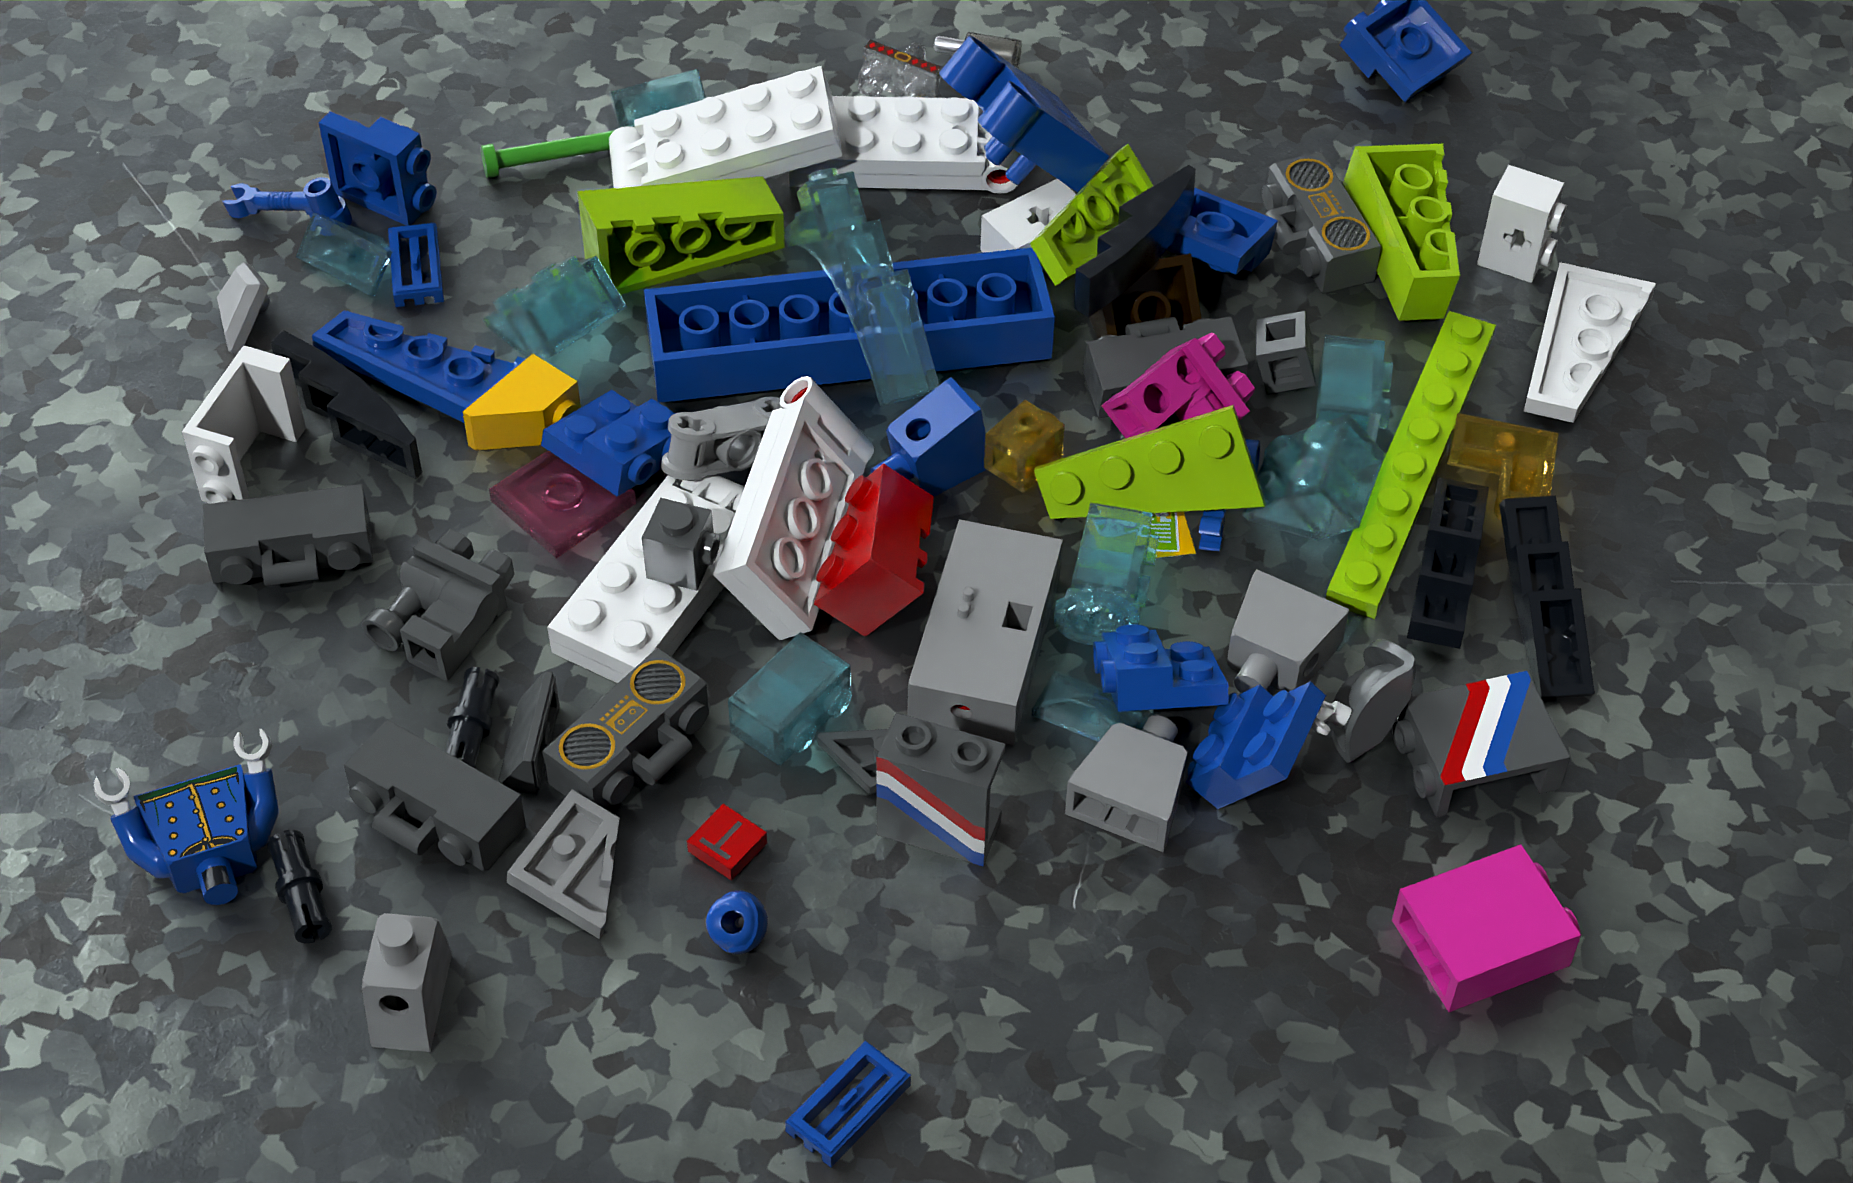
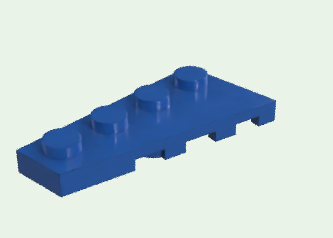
(416, 365)

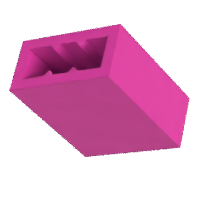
(1486, 927)

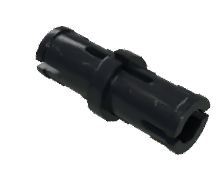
(471, 718)
(299, 886)

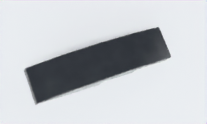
(1132, 247)
(355, 411)
(1448, 563)
(1546, 598)

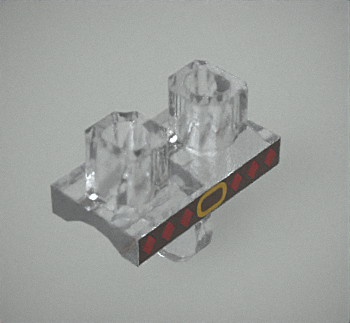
(898, 72)

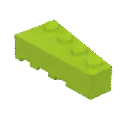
(1407, 209)
(678, 228)

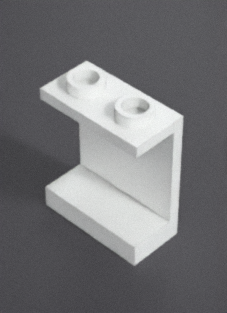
(249, 398)

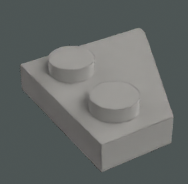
(571, 863)

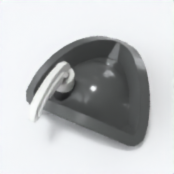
(1369, 700)

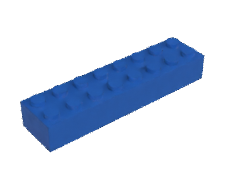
(794, 325)

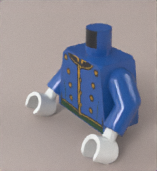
(202, 827)

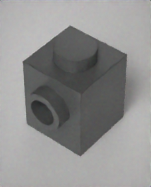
(679, 544)

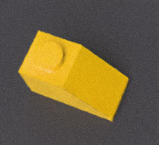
(521, 406)

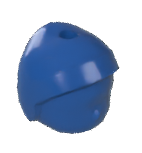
(724, 918)

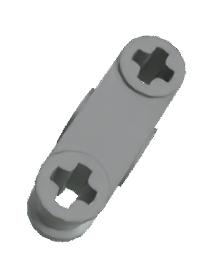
(716, 439)

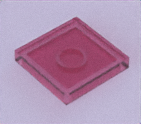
(557, 502)

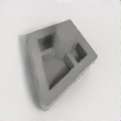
(240, 303)

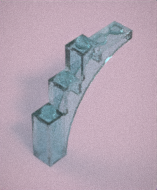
(862, 272)

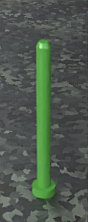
(544, 151)

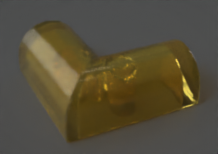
(1514, 452)

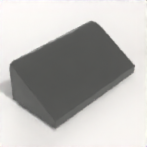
(530, 735)

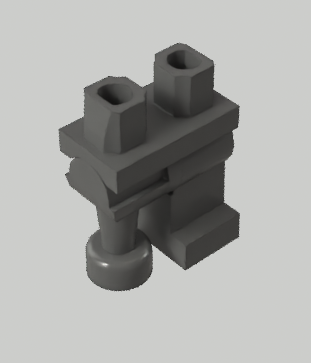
(457, 598)

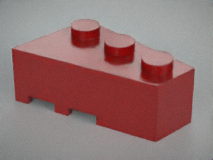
(876, 551)

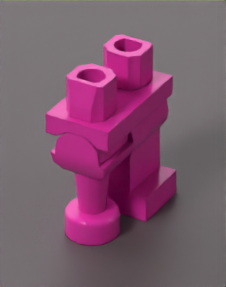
(1179, 383)

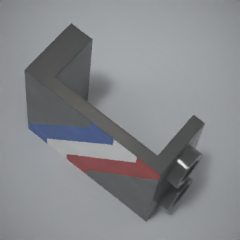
(1478, 737)
(937, 789)

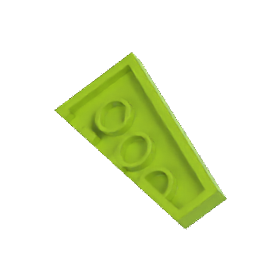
(1094, 210)
(1164, 470)

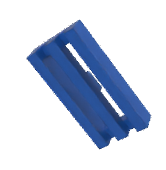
(418, 289)
(835, 1148)

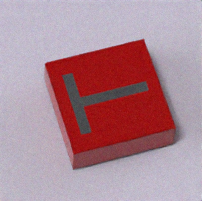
(727, 842)

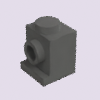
(1285, 352)

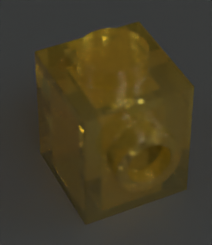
(1021, 443)

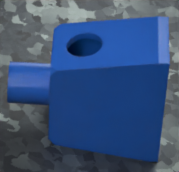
(938, 440)

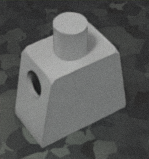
(1282, 634)
(1131, 782)
(410, 962)

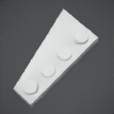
(1581, 336)

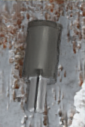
(1007, 48)

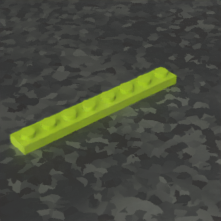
(1410, 465)

